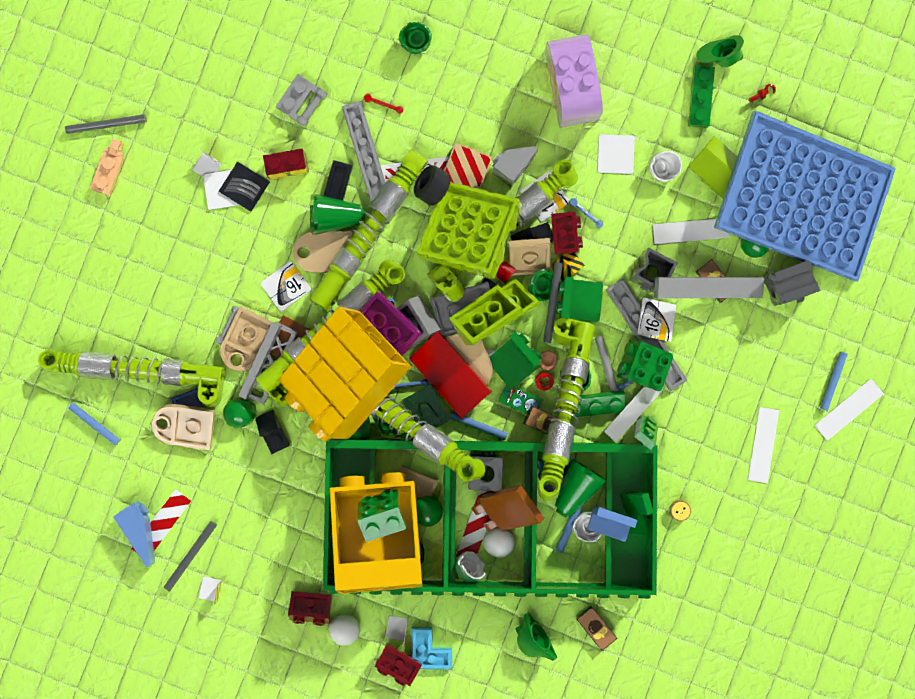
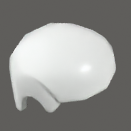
(665, 166)
(580, 528)
(499, 542)
(470, 567)
(343, 629)

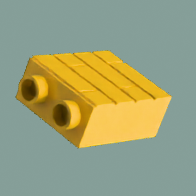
(343, 374)
(382, 562)

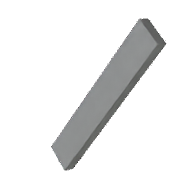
(364, 148)
(708, 287)
(630, 311)

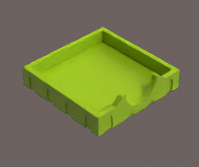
(470, 230)

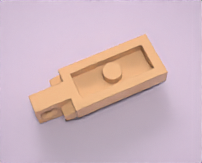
(108, 168)

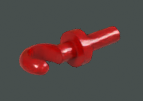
(762, 93)

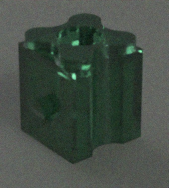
(427, 406)

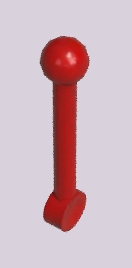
(368, 98)

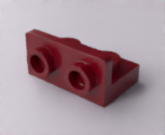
(565, 233)
(310, 608)
(398, 665)

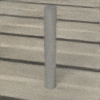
(606, 364)

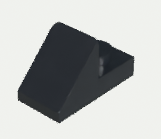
(538, 232)
(272, 431)

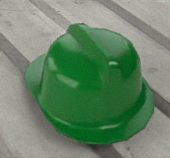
(722, 52)

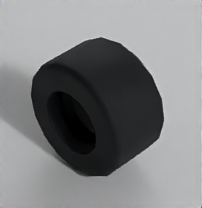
(431, 185)

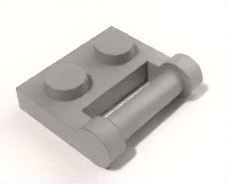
(295, 98)

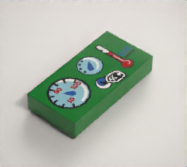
(519, 399)

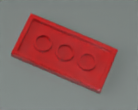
(450, 374)

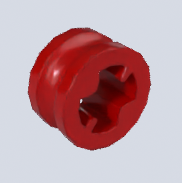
(544, 375)

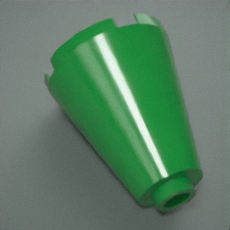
(333, 214)
(577, 488)

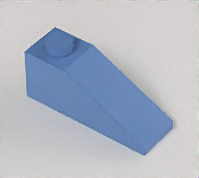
(137, 528)

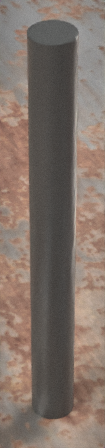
(105, 124)
(552, 302)
(190, 556)

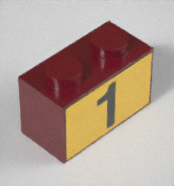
(285, 163)

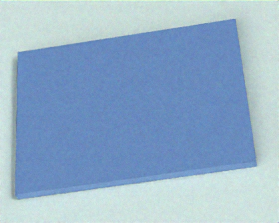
(804, 196)

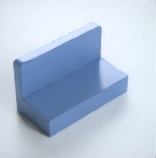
(610, 523)

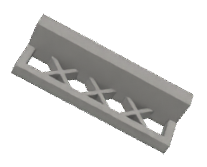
(262, 357)

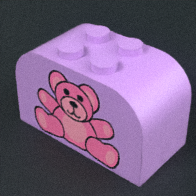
(574, 80)

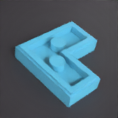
(429, 656)

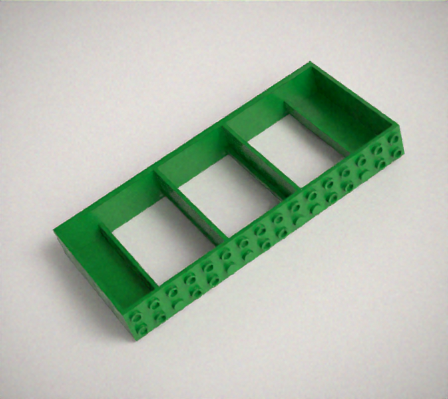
(628, 564)

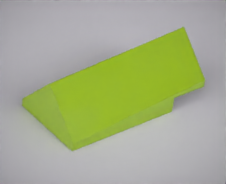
(714, 165)
(492, 311)

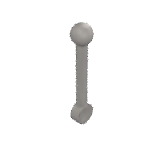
(219, 339)

